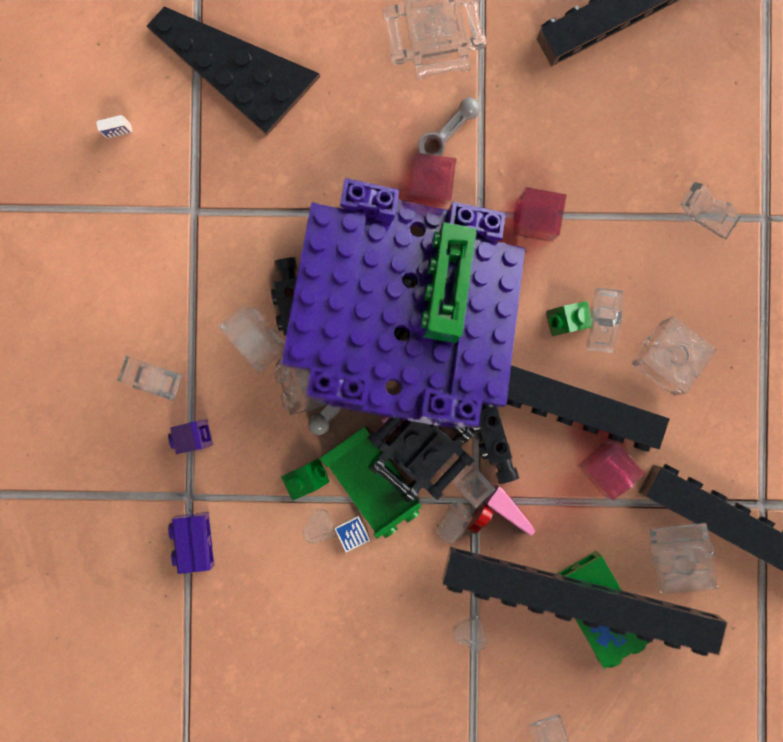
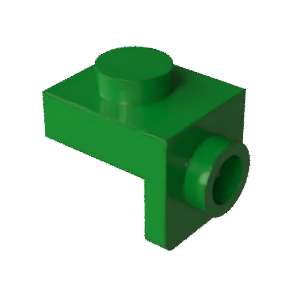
(569, 318)
(305, 479)

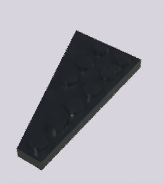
(247, 76)

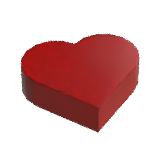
(480, 518)

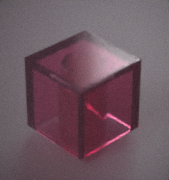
(432, 178)
(539, 214)
(611, 470)

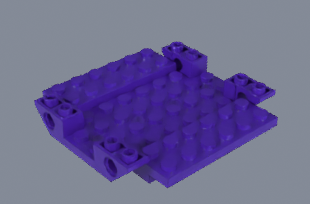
(354, 298)

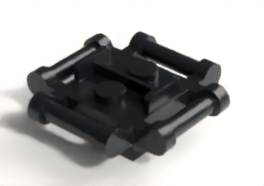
(420, 452)

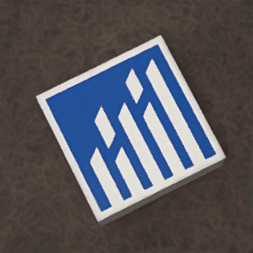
(114, 126)
(352, 533)

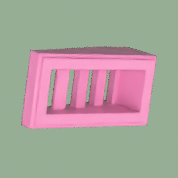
(505, 506)

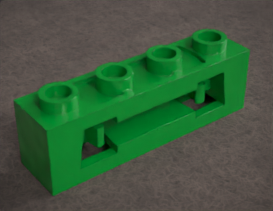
(455, 239)

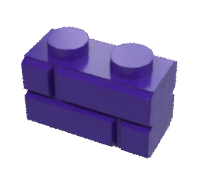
(192, 543)

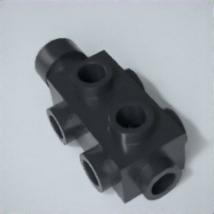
(286, 269)
(490, 437)

